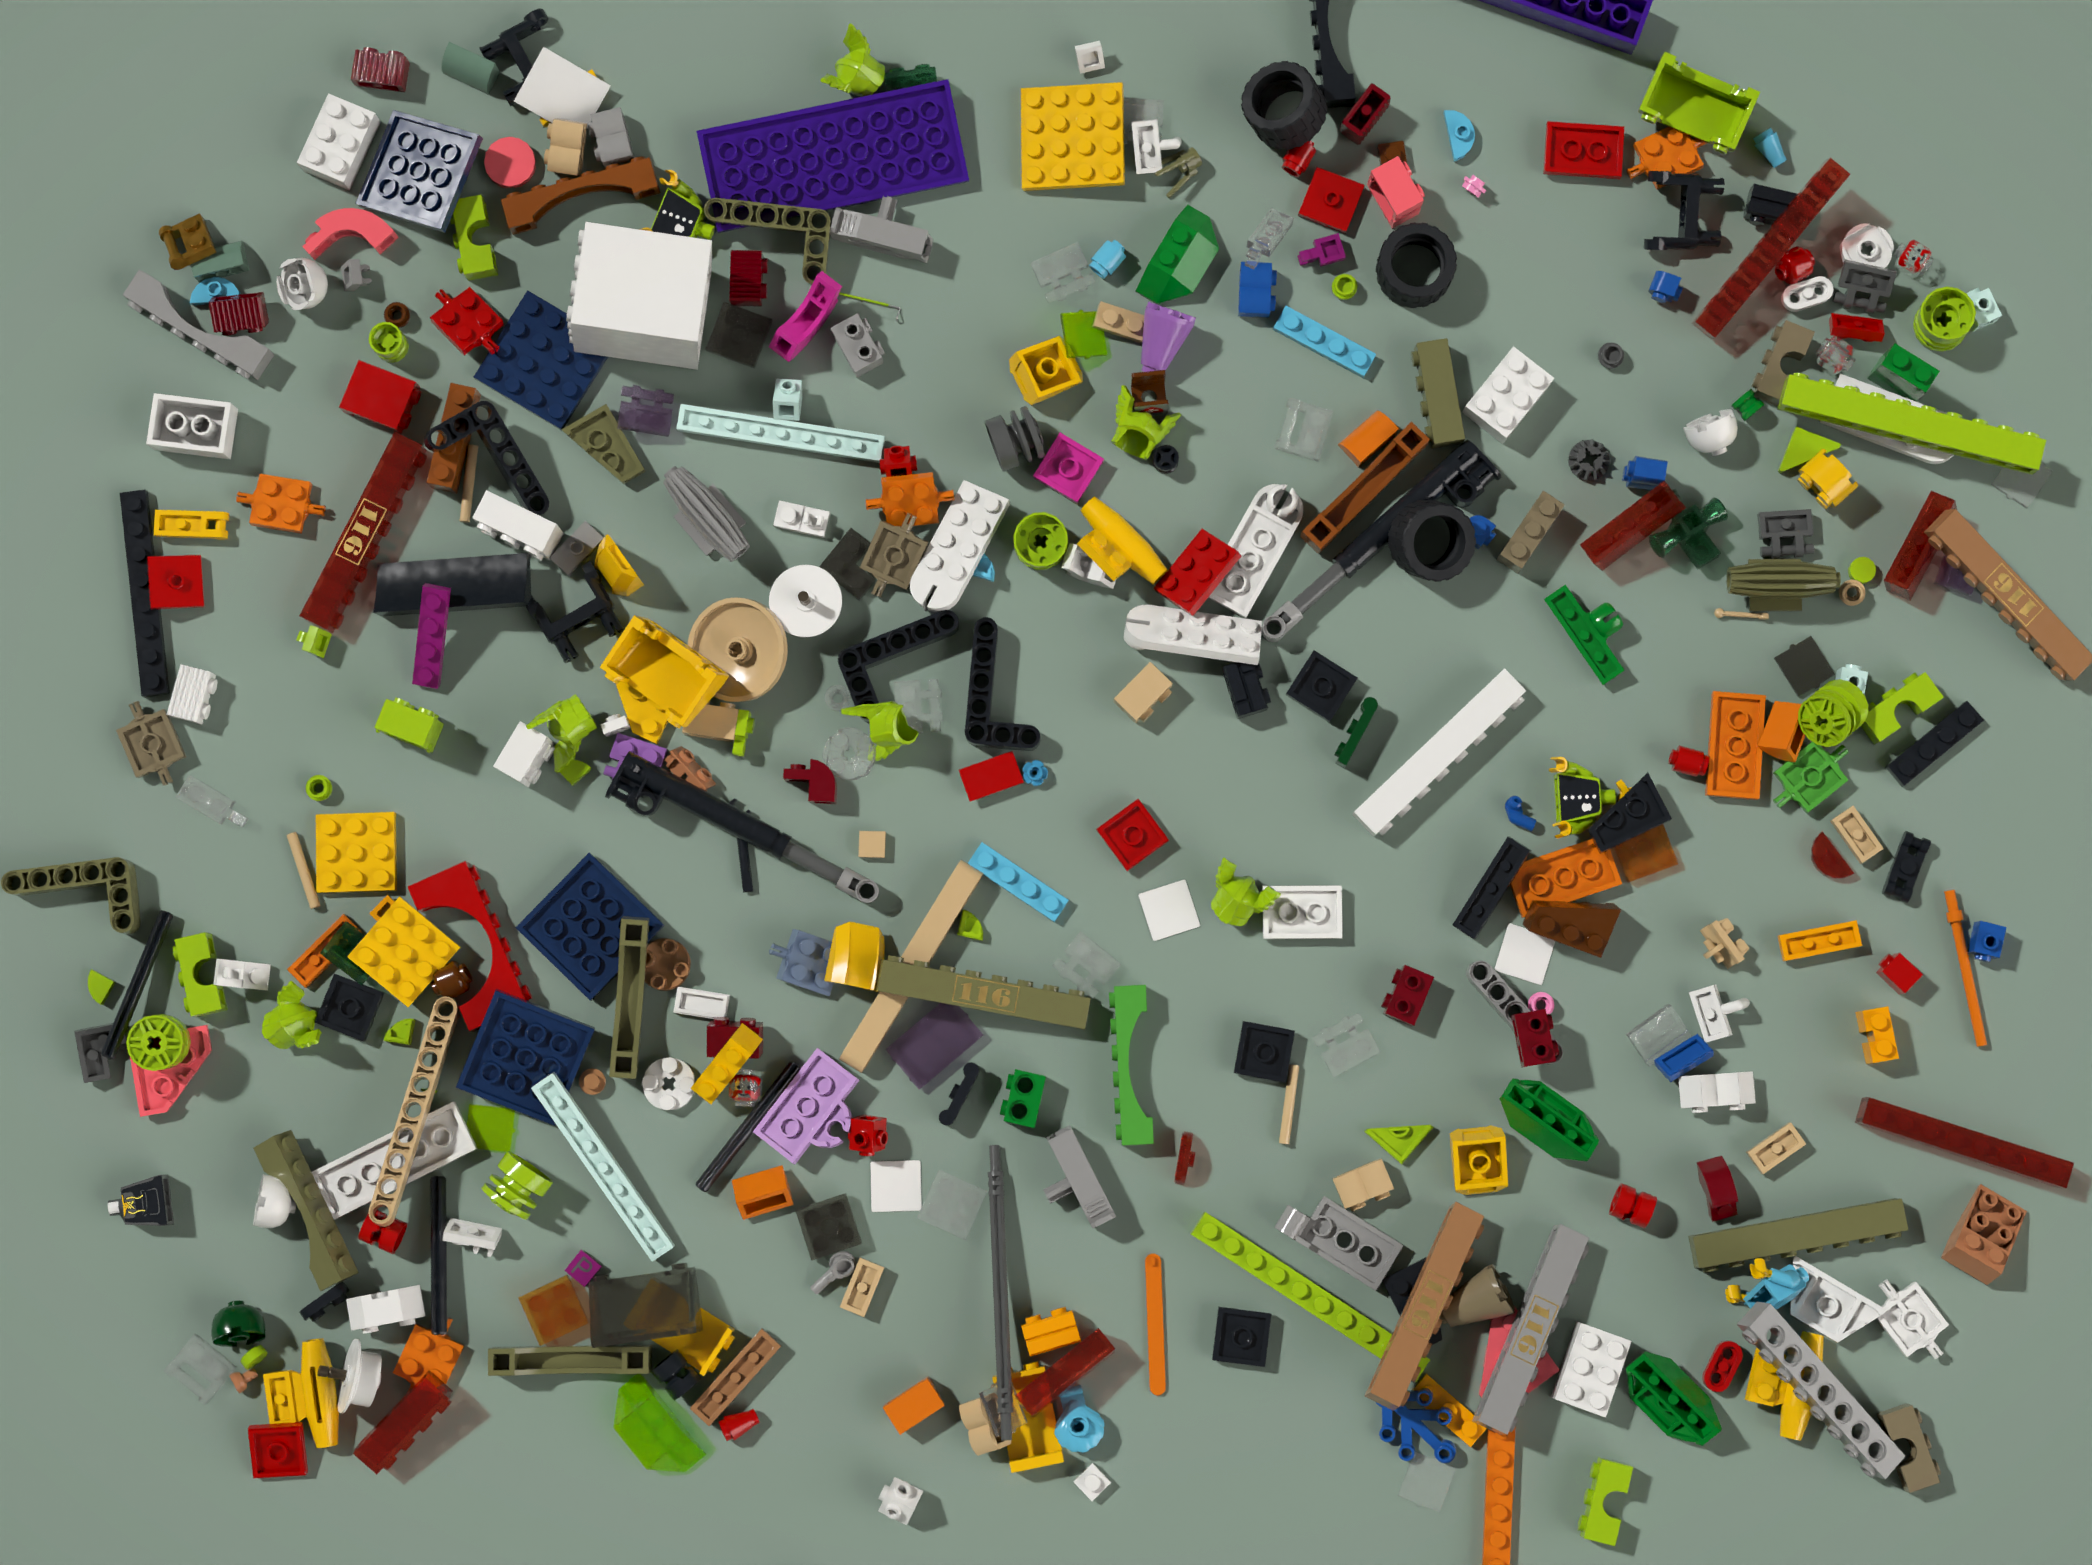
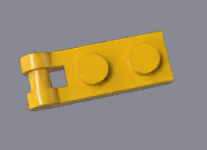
(190, 524)

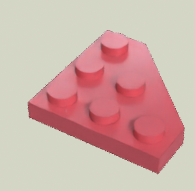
(161, 1088)
(1498, 1333)

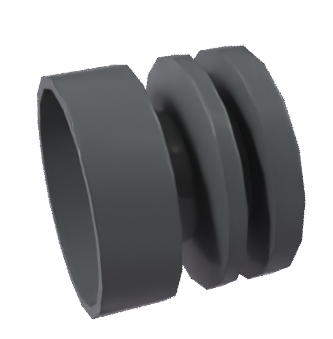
(1015, 438)

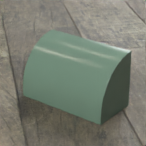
(469, 68)
(227, 261)

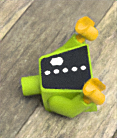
(681, 211)
(1577, 797)

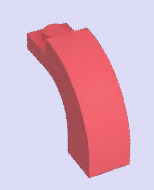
(347, 223)

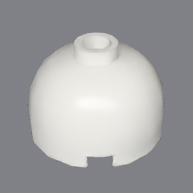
(302, 283)
(1712, 432)
(273, 1203)

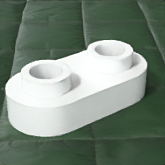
(1805, 293)

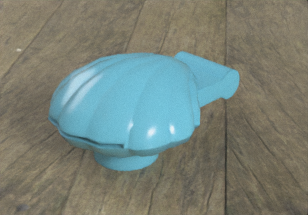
(1078, 1425)

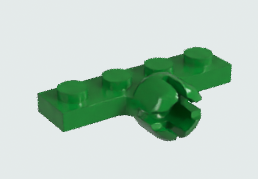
(1588, 631)

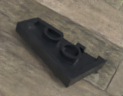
(1631, 816)
(1400, 1286)

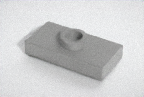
(577, 548)

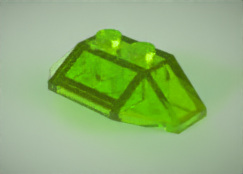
(653, 1429)

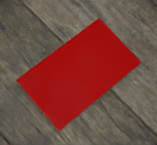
(991, 776)

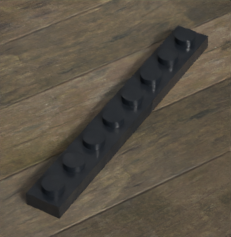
(147, 621)

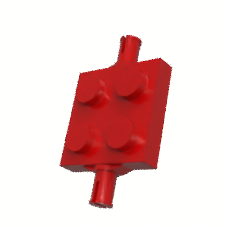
(467, 321)

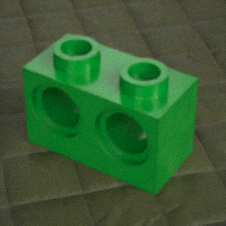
(1030, 1100)

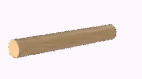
(468, 486)
(303, 870)
(1289, 1102)

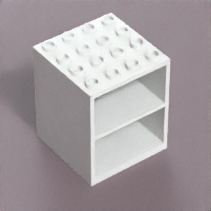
(639, 295)

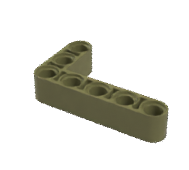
(780, 223)
(82, 879)

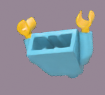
(1777, 1287)

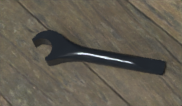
(744, 860)

